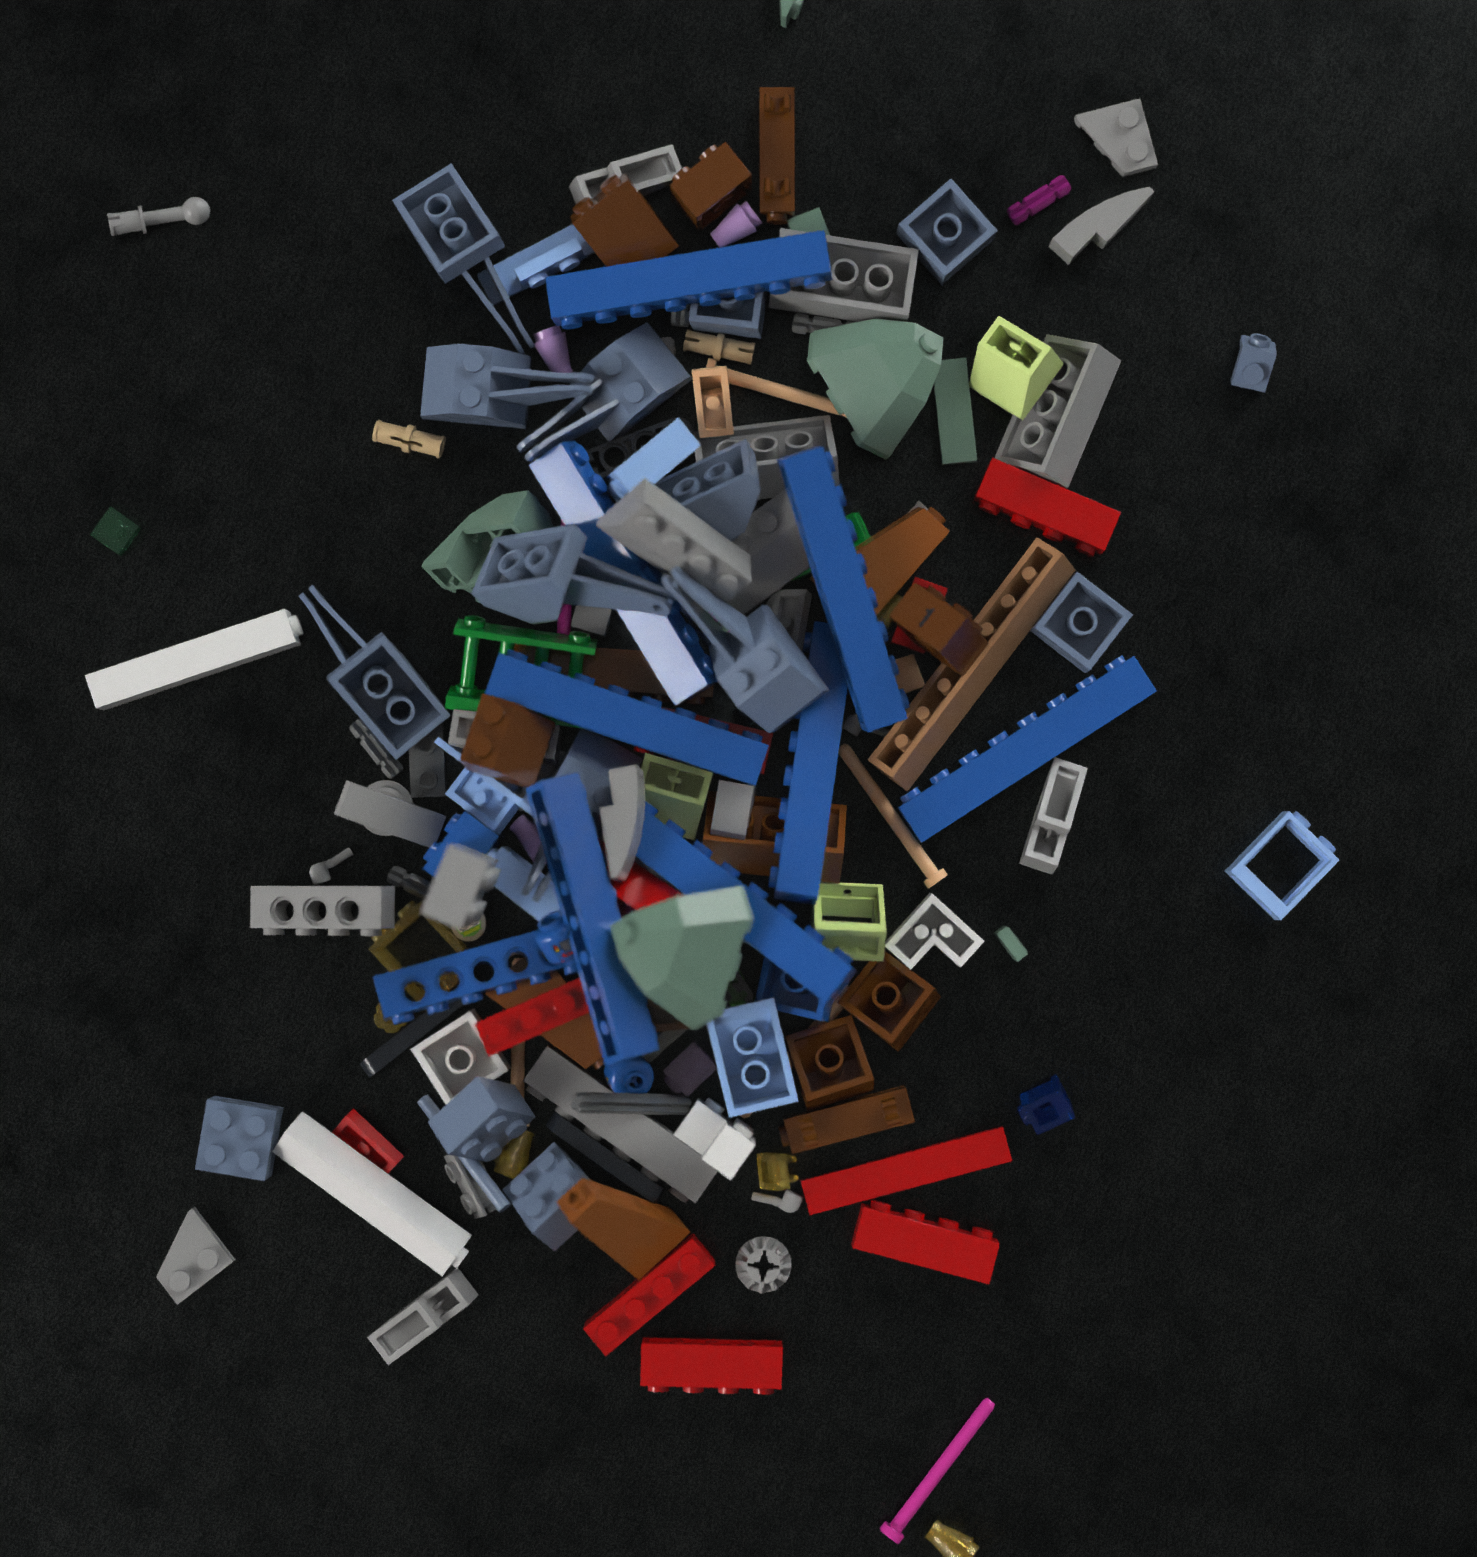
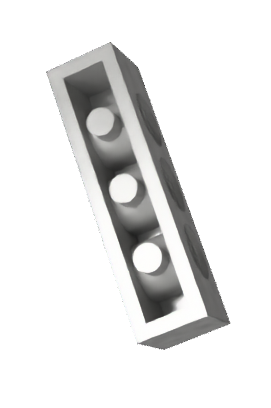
(270, 905)

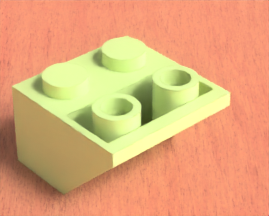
(1013, 367)
(676, 791)

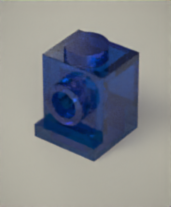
(1052, 1114)

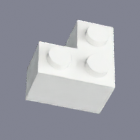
(932, 925)
(716, 1137)

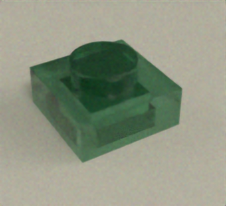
(115, 531)

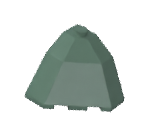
(877, 376)
(462, 554)
(686, 951)

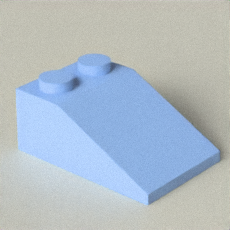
(752, 1058)

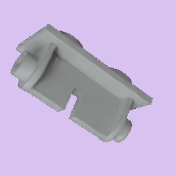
(473, 1197)

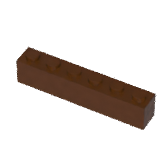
(619, 668)

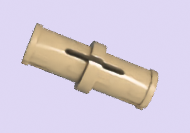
(719, 346)
(408, 438)

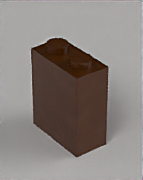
(622, 224)

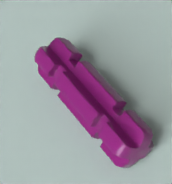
(1038, 200)

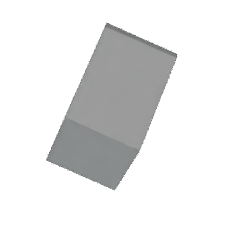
(732, 809)

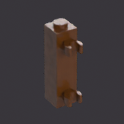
(776, 154)
(846, 1119)

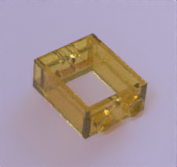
(407, 916)

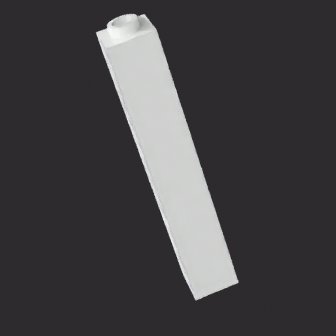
(194, 659)
(373, 1194)

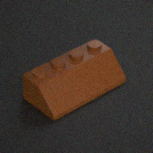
(756, 852)

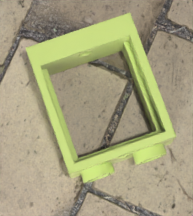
(857, 940)

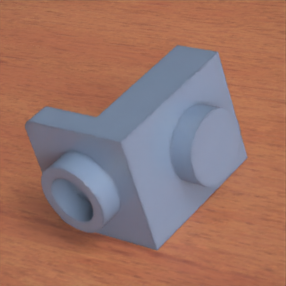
(1254, 362)

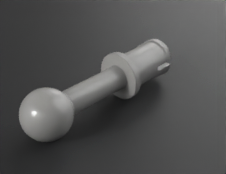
(194, 210)

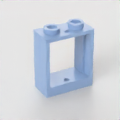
(653, 459)
(513, 878)
(1260, 892)

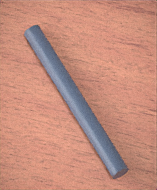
(473, 1166)

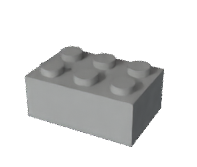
(460, 885)

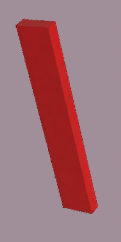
(906, 1170)

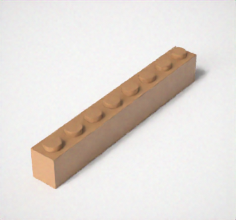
(948, 695)

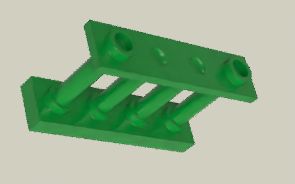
(467, 696)

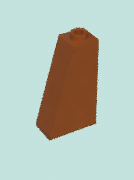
(899, 551)
(575, 1038)
(623, 1225)

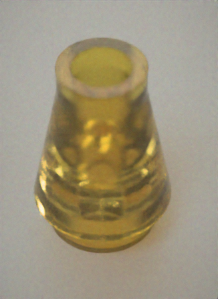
(514, 1156)
(951, 1542)

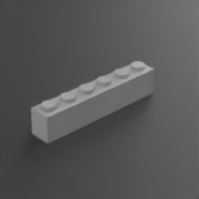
(632, 1135)

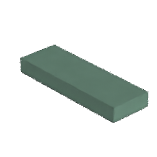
(954, 413)

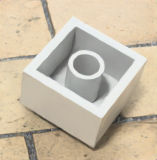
(458, 1056)

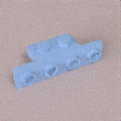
(531, 266)
(484, 796)

